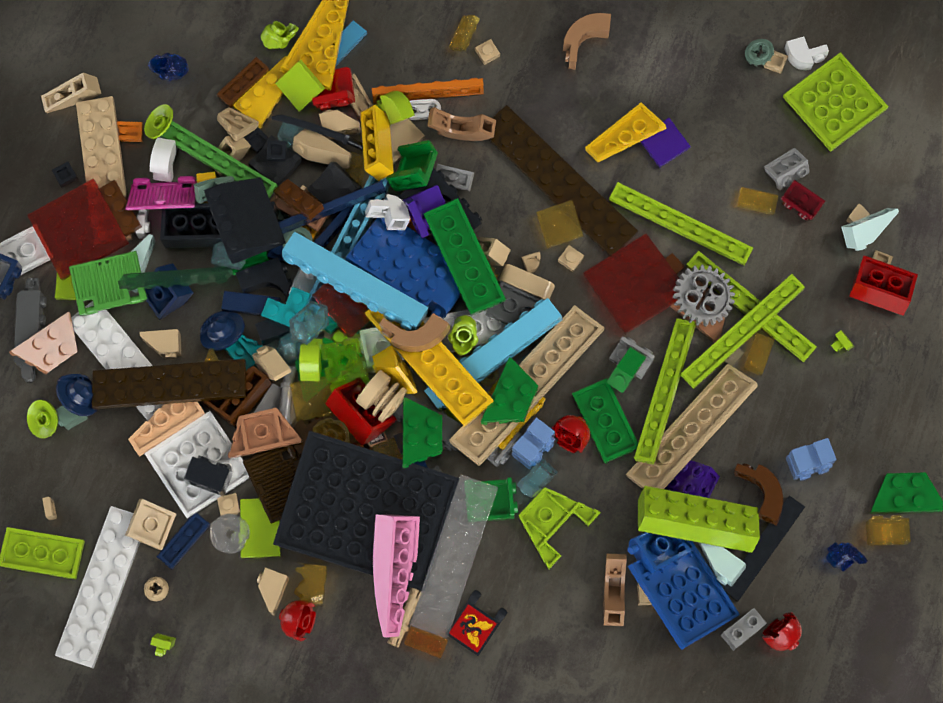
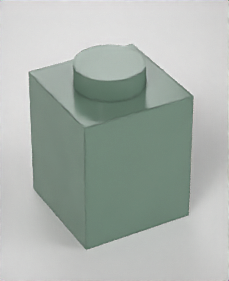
(68, 419)

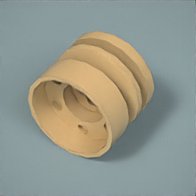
(381, 396)

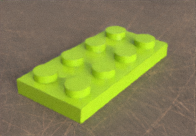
(41, 553)

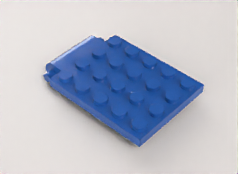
(407, 265)
(680, 587)

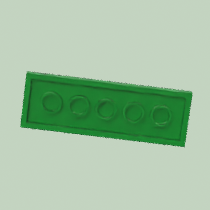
(464, 257)

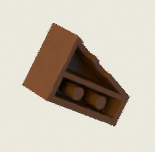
(230, 409)

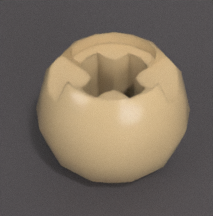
(161, 594)

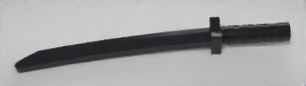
(346, 139)

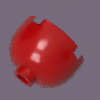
(572, 433)
(297, 619)
(784, 633)

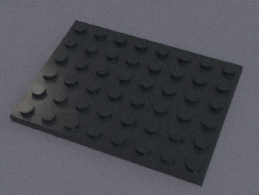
(343, 490)

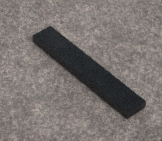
(765, 547)

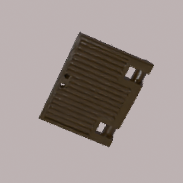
(273, 478)

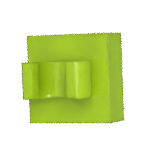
(843, 341)
(162, 643)

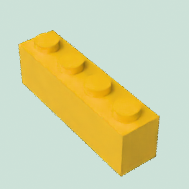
(376, 143)

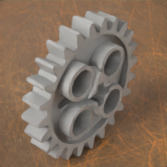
(719, 303)

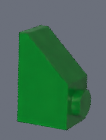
(626, 370)

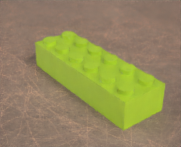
(698, 519)

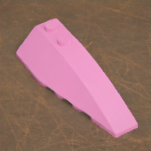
(392, 563)

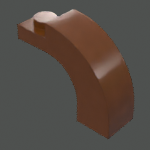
(771, 489)

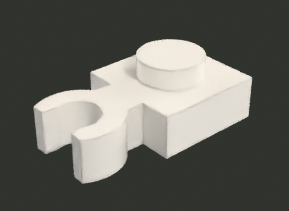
(142, 217)

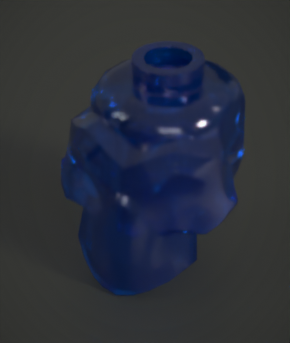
(169, 66)
(843, 556)

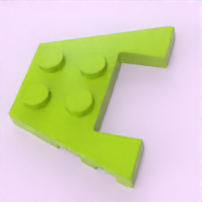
(546, 515)

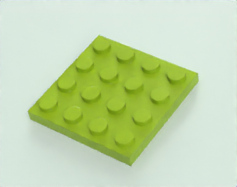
(835, 101)

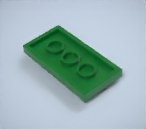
(605, 420)

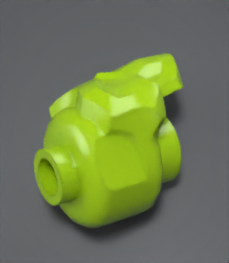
(278, 35)
(463, 334)

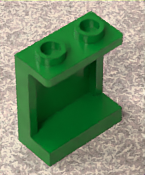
(414, 166)
(503, 504)

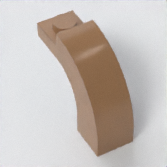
(586, 27)
(461, 128)
(417, 340)
(614, 590)

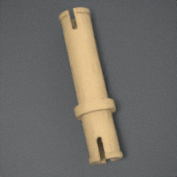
(409, 608)

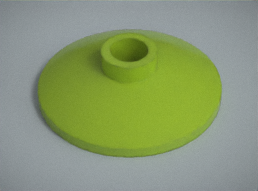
(158, 121)
(42, 419)

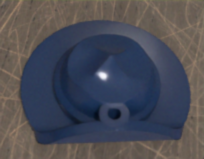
(221, 330)
(76, 394)

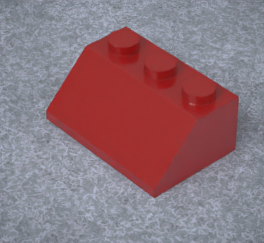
(883, 285)
(357, 419)

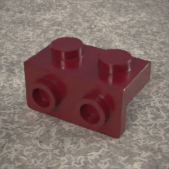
(802, 200)

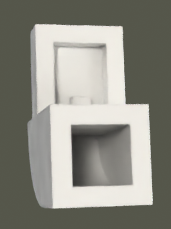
(801, 56)
(162, 159)
(391, 209)

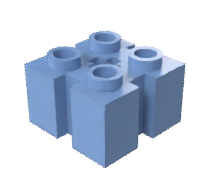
(533, 443)
(810, 459)

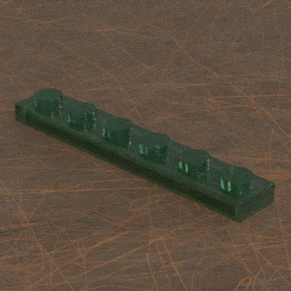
(175, 277)

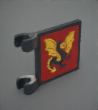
(473, 626)

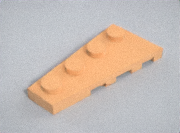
(163, 424)

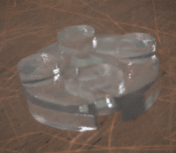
(238, 538)

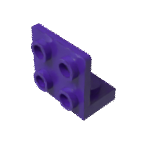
(422, 203)
(694, 480)

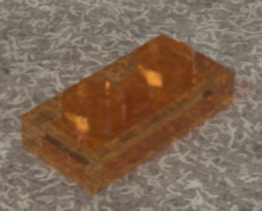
(426, 642)

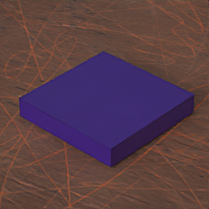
(666, 144)

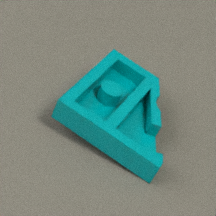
(244, 349)

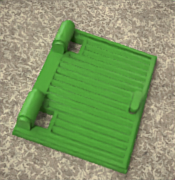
(101, 283)

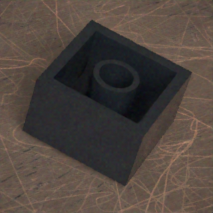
(208, 476)

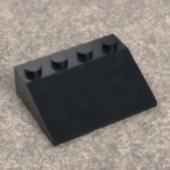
(244, 218)

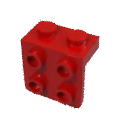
(341, 91)

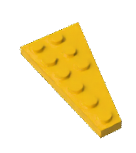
(320, 41)

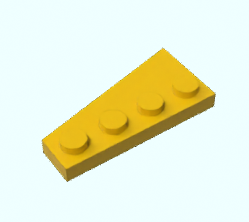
(263, 96)
(627, 131)

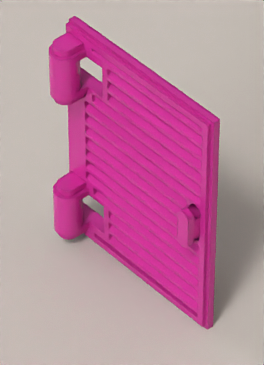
(161, 195)

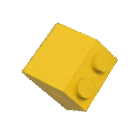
(394, 366)

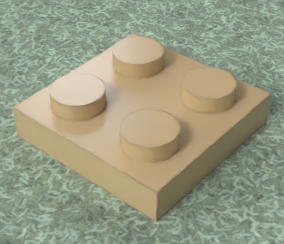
(150, 524)

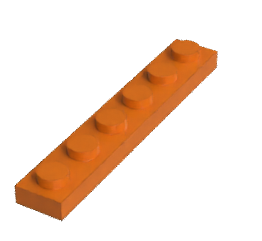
(433, 90)

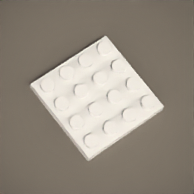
(174, 455)

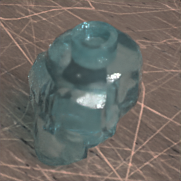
(288, 348)

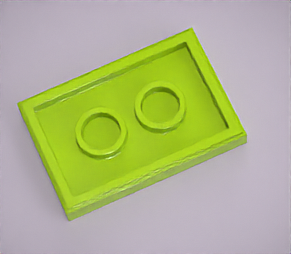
(261, 531)

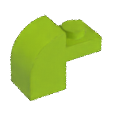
(396, 106)
(310, 360)

